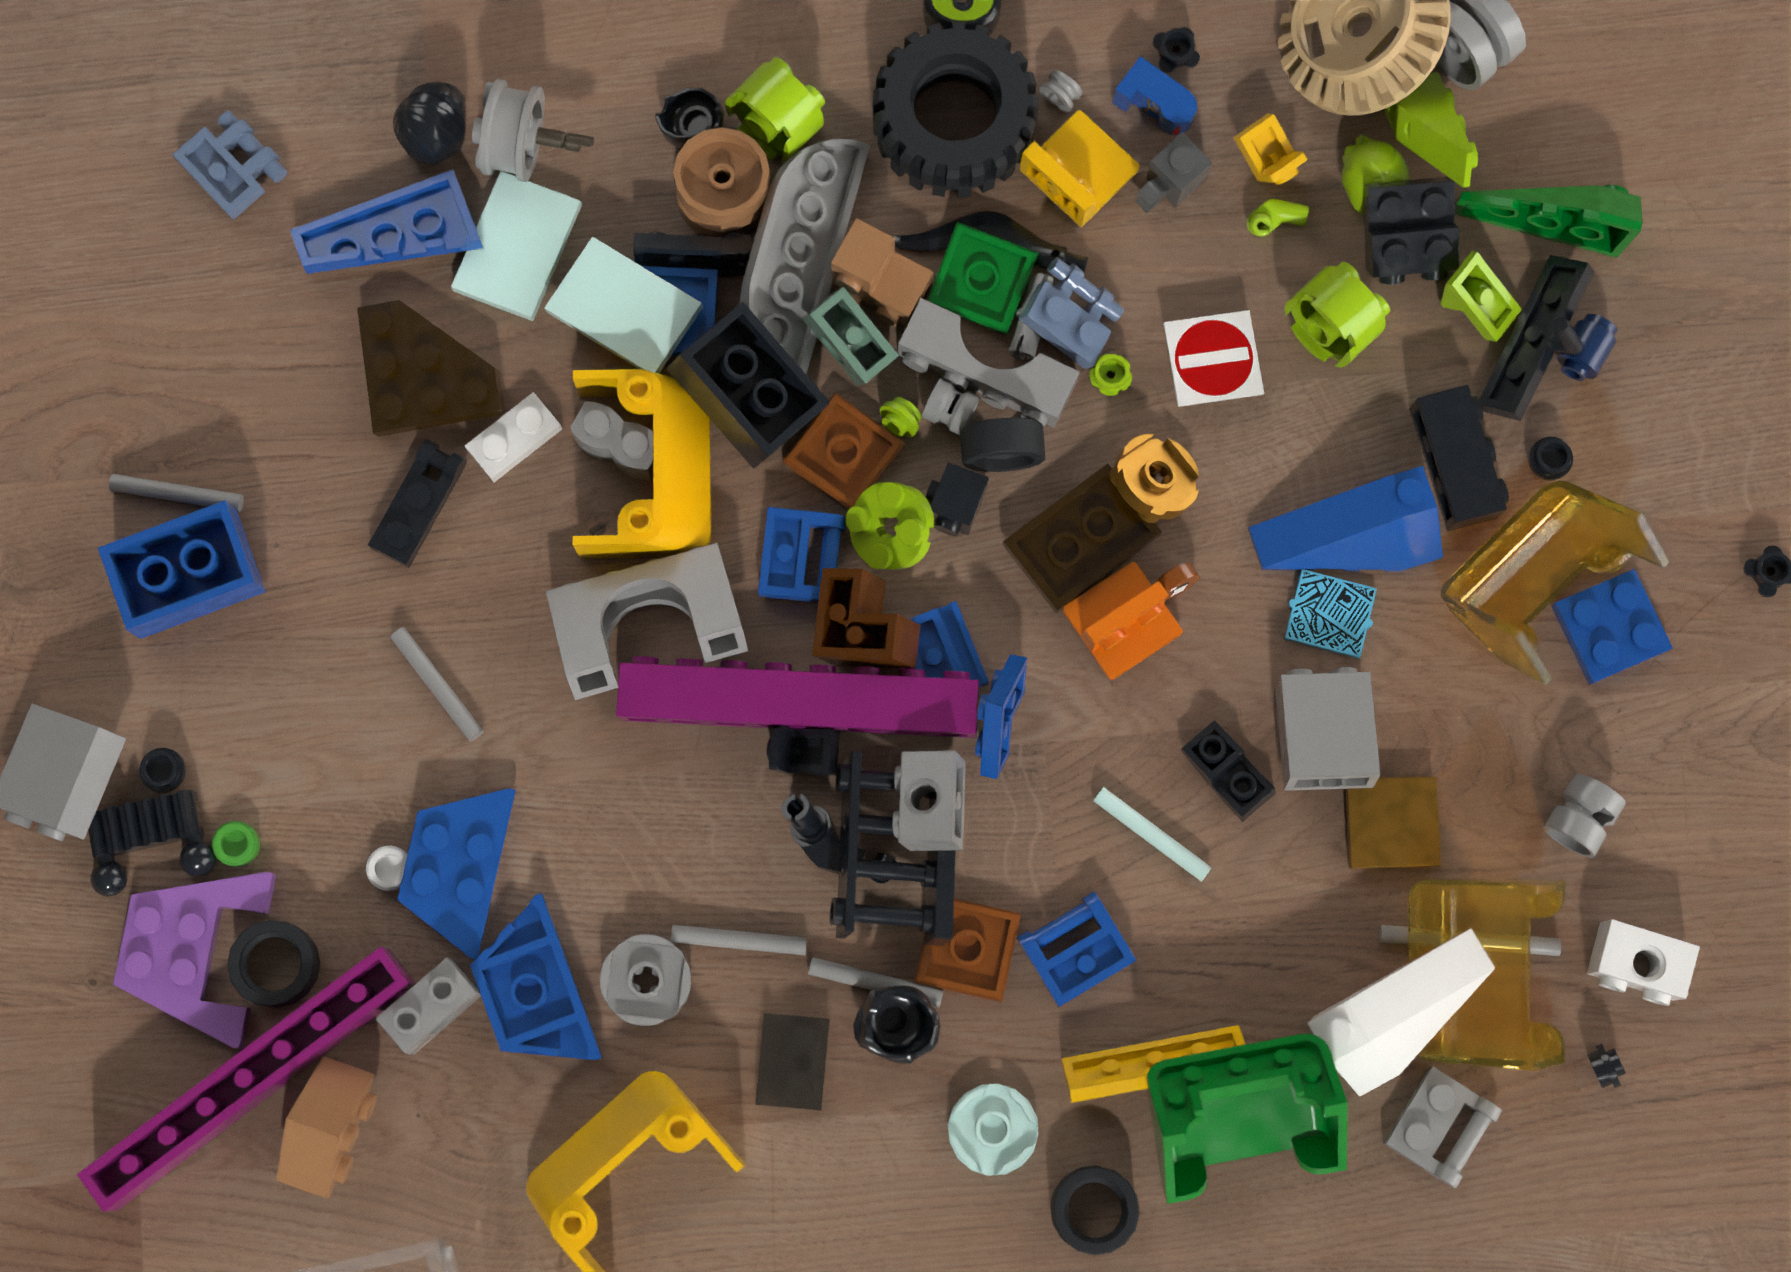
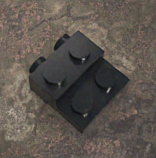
(1411, 229)

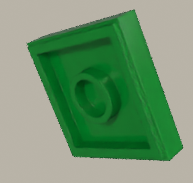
(982, 278)

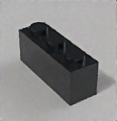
(1459, 457)

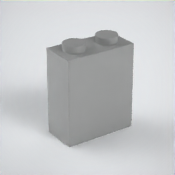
(1327, 730)
(57, 773)

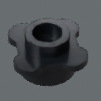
(1177, 37)
(1774, 559)

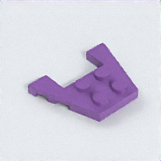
(172, 946)

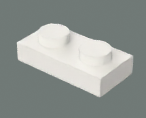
(513, 437)

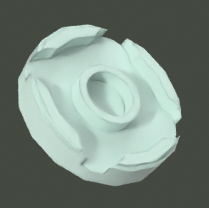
(993, 1129)

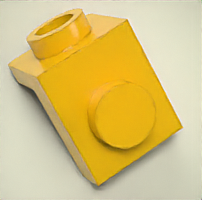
(1269, 151)

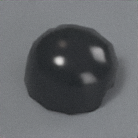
(689, 114)

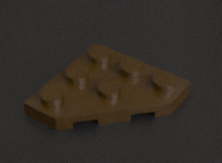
(421, 373)

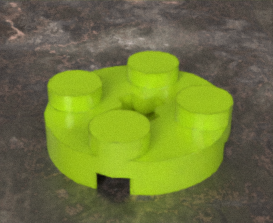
(868, 521)

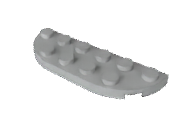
(799, 238)

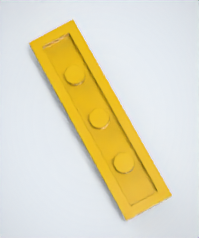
(1127, 1067)

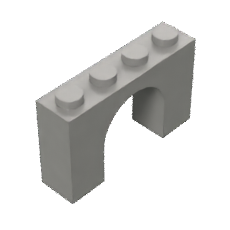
(590, 609)

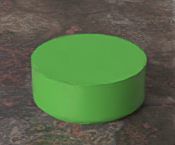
(236, 844)

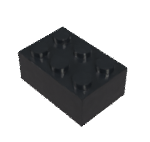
(748, 385)

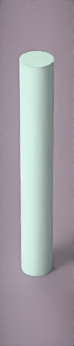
(1152, 834)

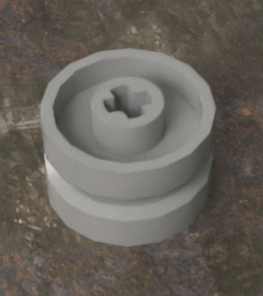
(1480, 40)

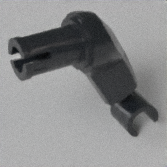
(817, 834)

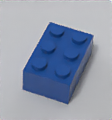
(181, 570)

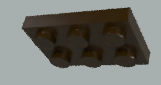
(1079, 540)

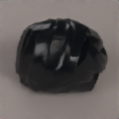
(431, 122)
(897, 1024)

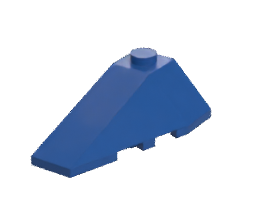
(1370, 527)

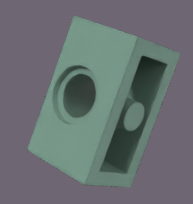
(850, 336)

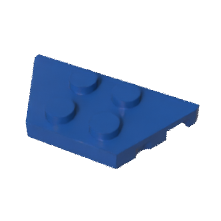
(456, 866)
(533, 991)

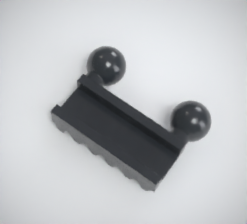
(145, 826)

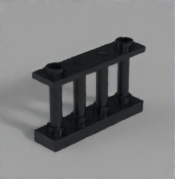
(935, 873)

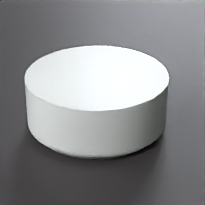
(386, 868)

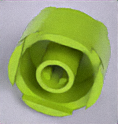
(777, 109)
(1337, 314)

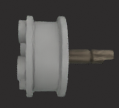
(514, 131)

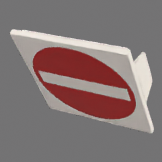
(1213, 358)

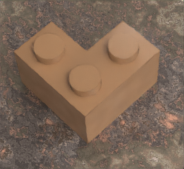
(879, 275)
(325, 1127)

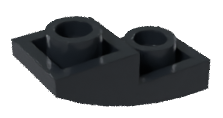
(1228, 771)

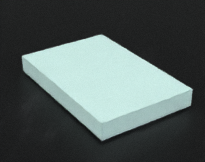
(521, 242)
(623, 307)

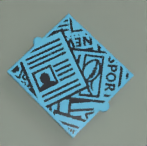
(1330, 613)

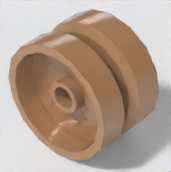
(721, 182)

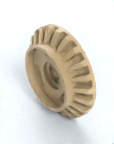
(1345, 77)

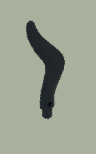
(998, 226)

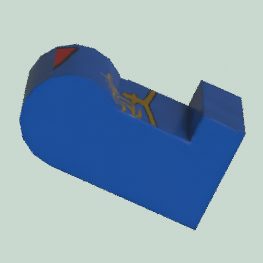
(1158, 96)

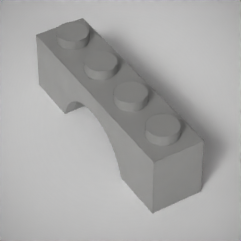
(1034, 389)

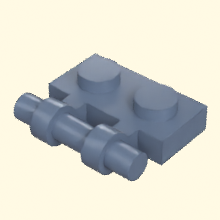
(220, 174)
(1065, 323)

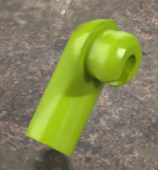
(1274, 213)

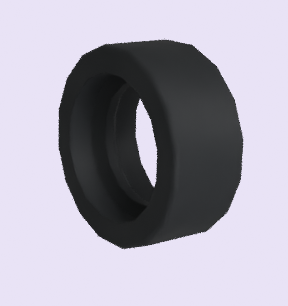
(1002, 444)
(244, 945)
(1129, 1206)

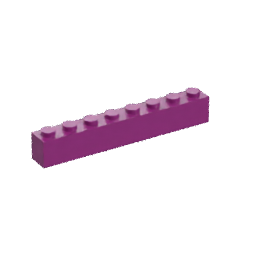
(798, 699)
(246, 1080)

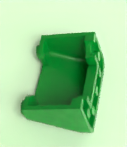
(1247, 1106)

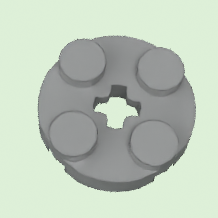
(629, 960)

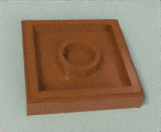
(843, 452)
(976, 957)

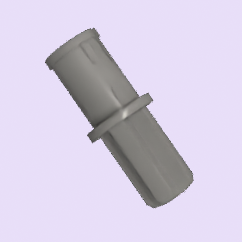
(1025, 339)

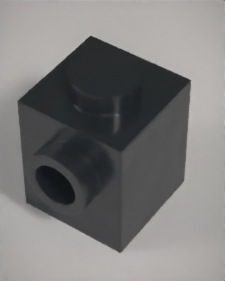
(956, 499)

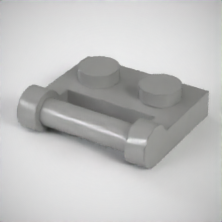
(1429, 1118)

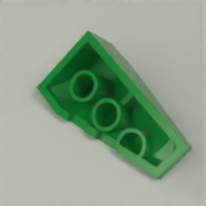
(1581, 216)

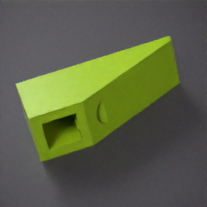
(1433, 130)

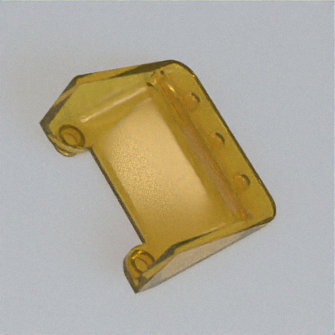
(1495, 1020)

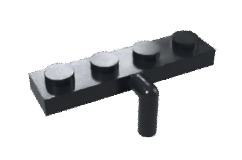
(1536, 336)

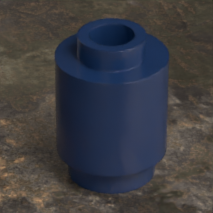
(1597, 339)

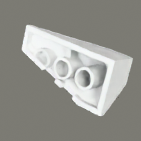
(1394, 1018)

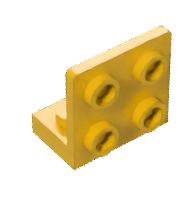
(1078, 167)

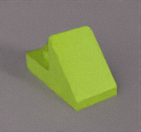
(1480, 297)

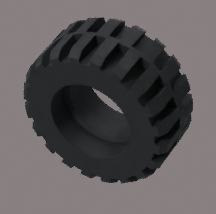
(964, 57)

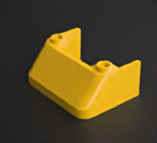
(681, 501)
(643, 1108)

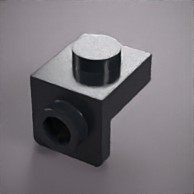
(803, 751)

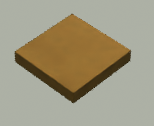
(1393, 824)

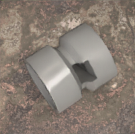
(1584, 815)

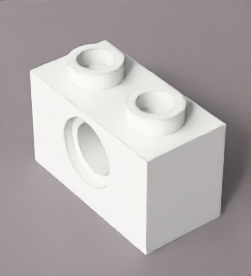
(1669, 959)

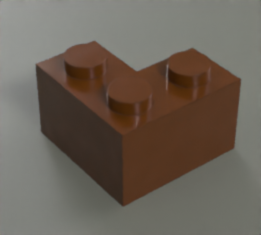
(854, 629)

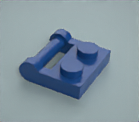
(787, 552)
(1084, 962)

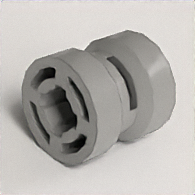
(941, 403)

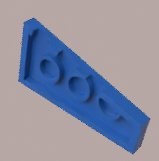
(398, 226)

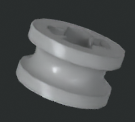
(1060, 91)

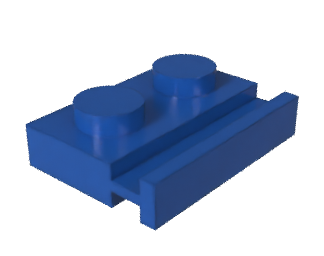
(947, 644)

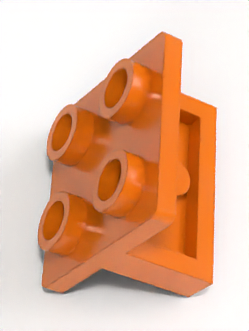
(1123, 620)

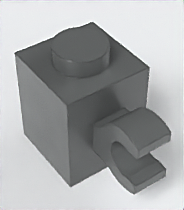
(1174, 174)

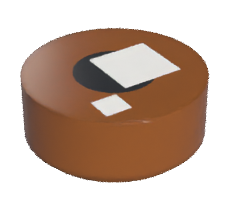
(1178, 579)

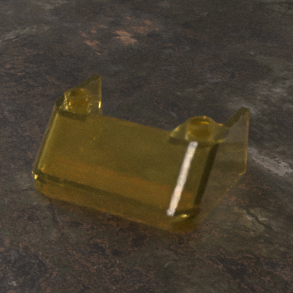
(1536, 559)

